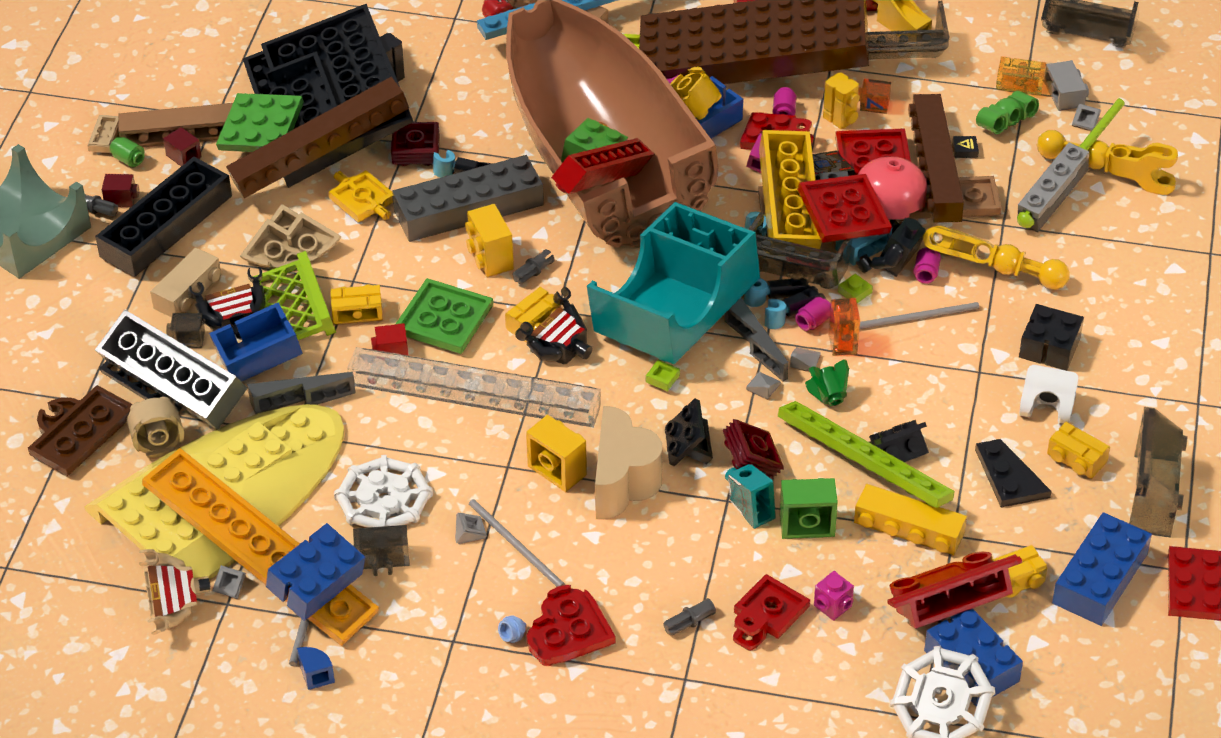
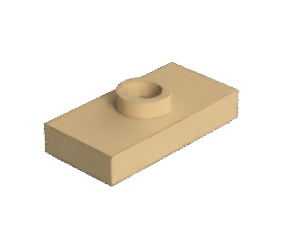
(104, 133)

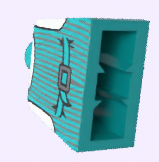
(752, 494)

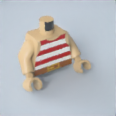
(170, 589)

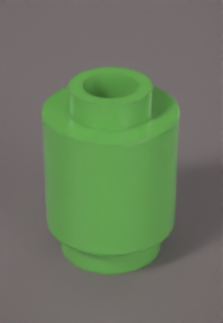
(127, 151)

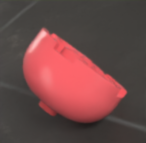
(898, 185)

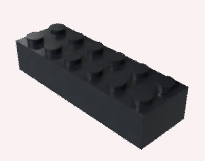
(163, 216)

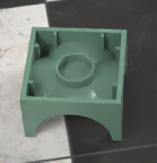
(36, 218)

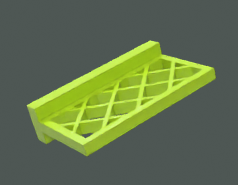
(310, 288)

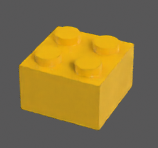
(489, 240)
(556, 453)

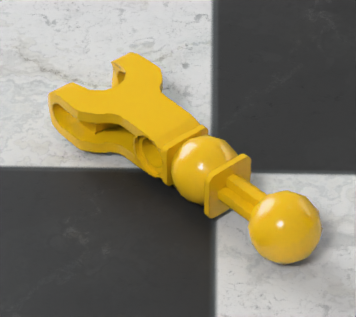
(1122, 160)
(1004, 258)

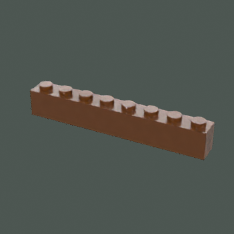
(317, 137)
(936, 158)

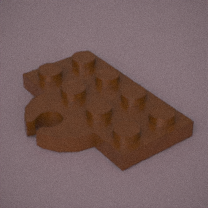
(77, 428)

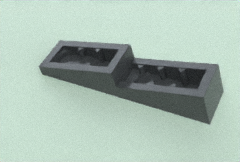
(761, 345)
(312, 390)

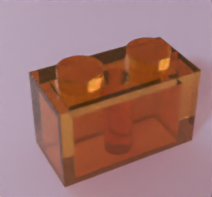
(844, 326)

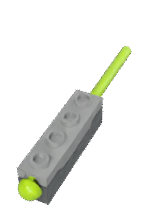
(1060, 177)

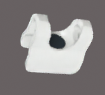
(1049, 387)

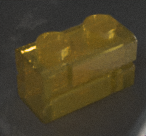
(1020, 75)

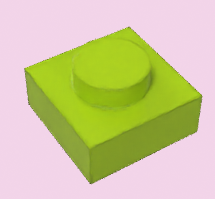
(855, 288)
(662, 375)

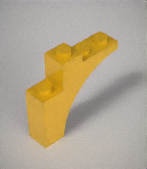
(902, 15)

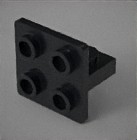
(688, 435)
(902, 441)

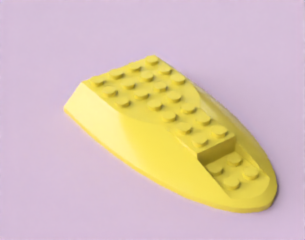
(265, 458)

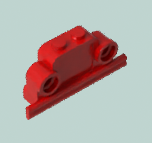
(952, 588)

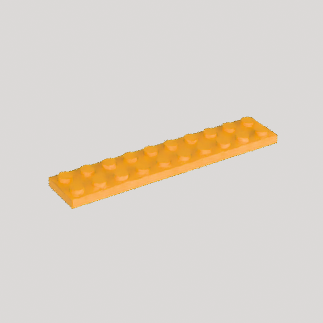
(246, 535)

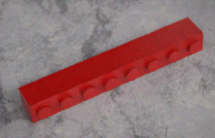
(601, 165)

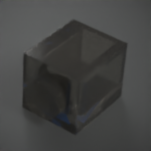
(187, 329)

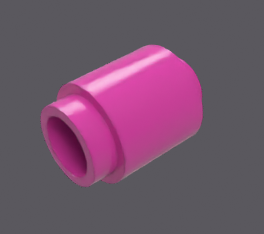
(784, 101)
(927, 265)
(813, 314)

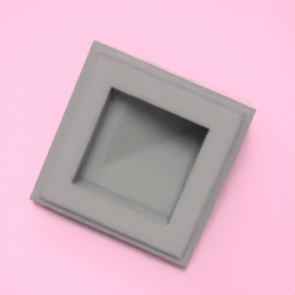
(1086, 117)
(804, 358)
(763, 385)
(469, 528)
(229, 582)

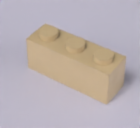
(172, 291)

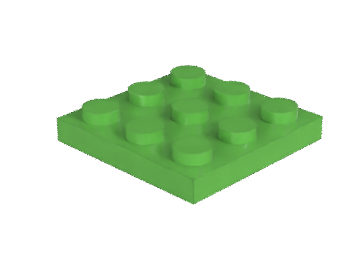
(258, 121)
(445, 315)

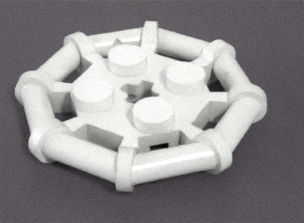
(383, 482)
(940, 679)

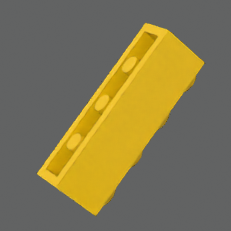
(910, 519)

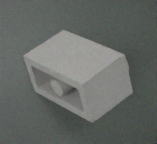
(1065, 85)

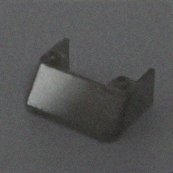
(1091, 20)
(912, 42)
(800, 261)
(1158, 473)

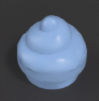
(511, 629)

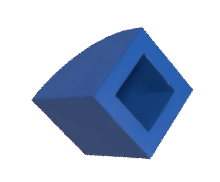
(315, 667)

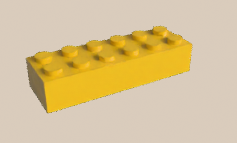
(784, 163)

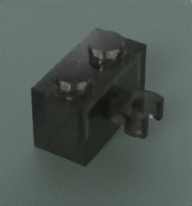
(383, 547)

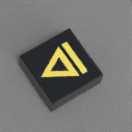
(965, 147)

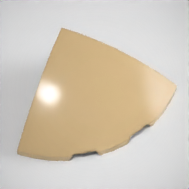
(286, 236)

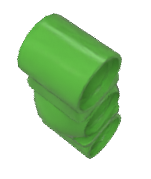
(1007, 112)

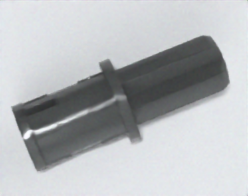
(96, 204)
(533, 267)
(689, 617)

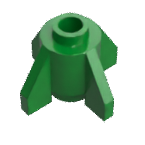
(829, 383)

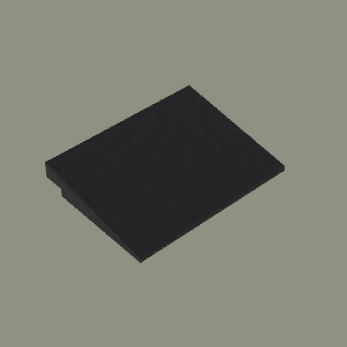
(326, 67)

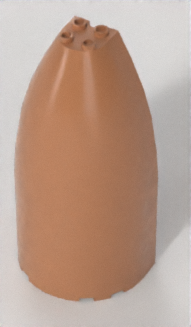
(579, 68)

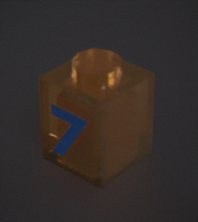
(874, 96)

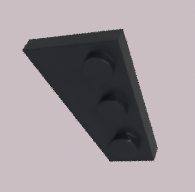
(1008, 475)

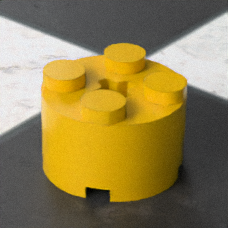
(696, 91)

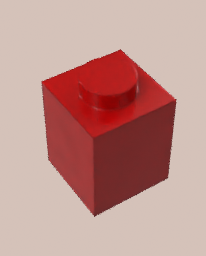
(390, 339)

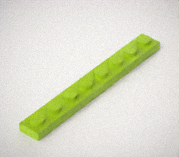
(866, 454)

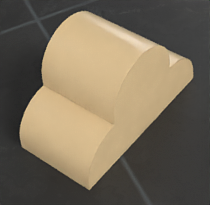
(626, 464)

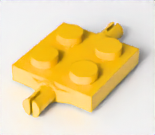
(361, 196)

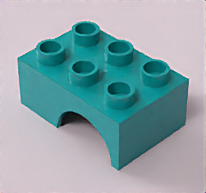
(681, 285)

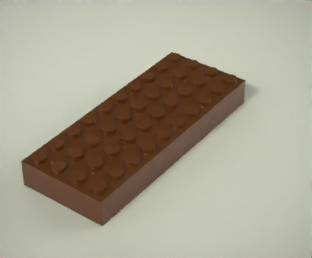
(758, 39)

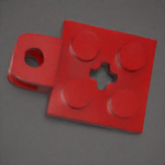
(766, 121)
(757, 619)

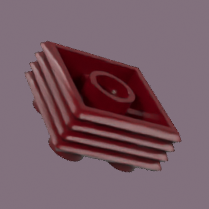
(415, 143)
(752, 446)

